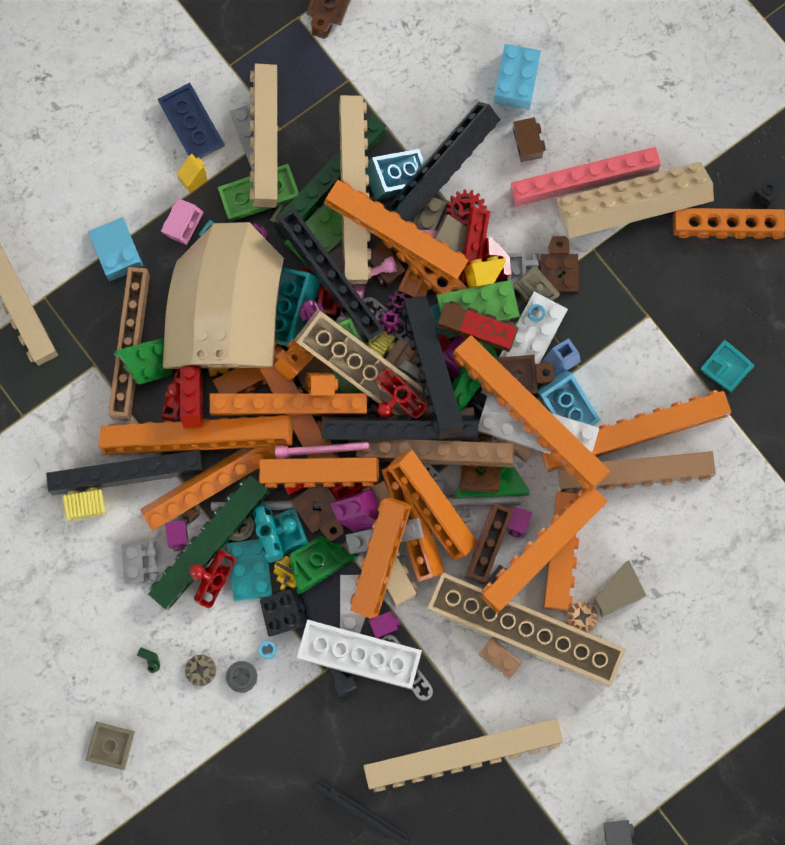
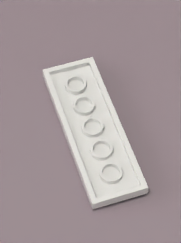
(532, 336)
(498, 423)
(359, 654)

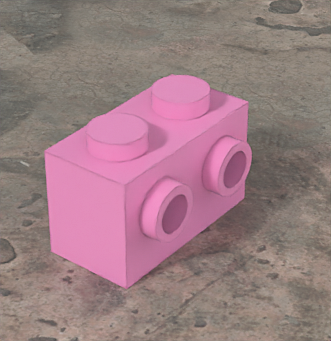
(182, 221)

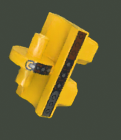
(285, 574)

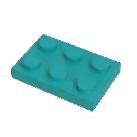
(250, 572)

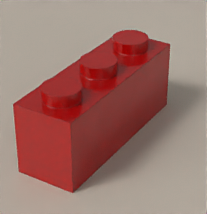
(191, 396)

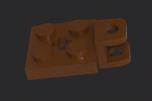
(325, 15)
(560, 258)
(530, 371)
(487, 482)
(318, 520)

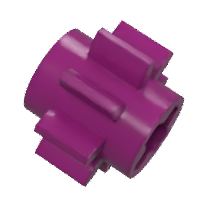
(395, 307)
(309, 309)
(393, 322)

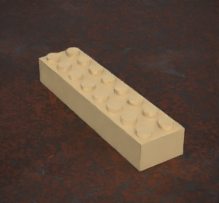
(635, 199)
(353, 360)

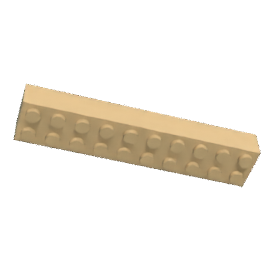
(527, 631)

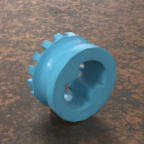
(540, 308)
(268, 655)

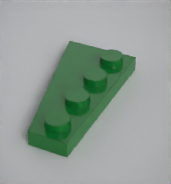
(464, 386)

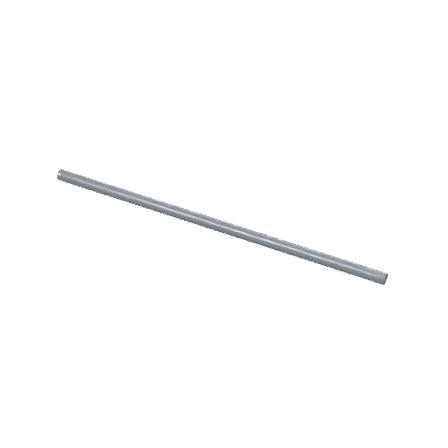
(481, 501)

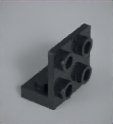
(285, 612)

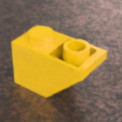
(192, 173)
(483, 273)

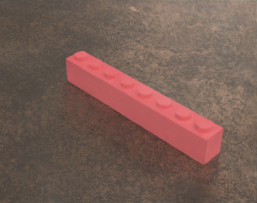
(585, 176)

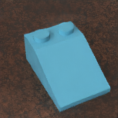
(392, 172)
(115, 248)
(567, 399)

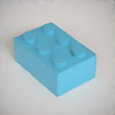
(517, 76)

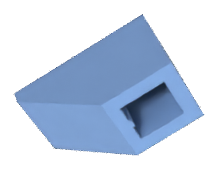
(562, 357)

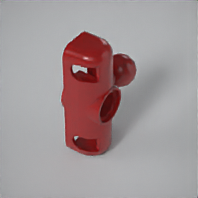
(172, 400)
(408, 400)
(212, 578)

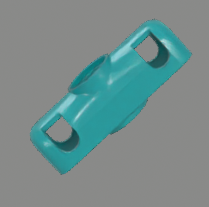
(266, 522)

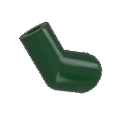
(152, 659)

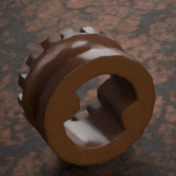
(191, 515)

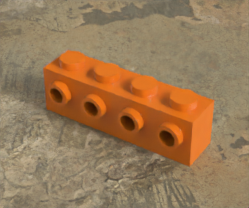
(292, 361)

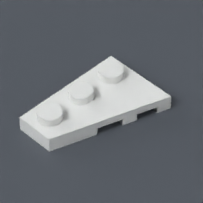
(349, 620)

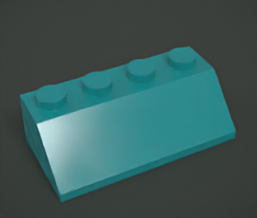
(293, 291)

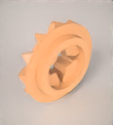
(586, 608)

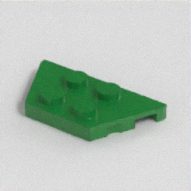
(144, 361)
(510, 485)
(318, 561)

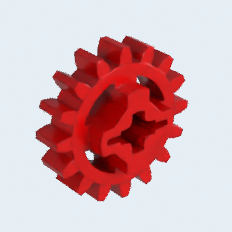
(459, 203)

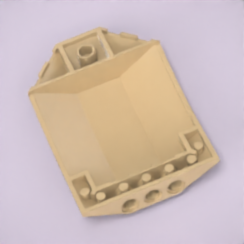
(223, 301)

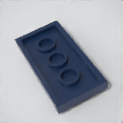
(191, 121)

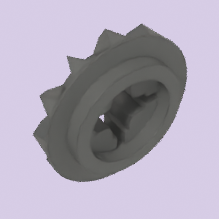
(233, 672)

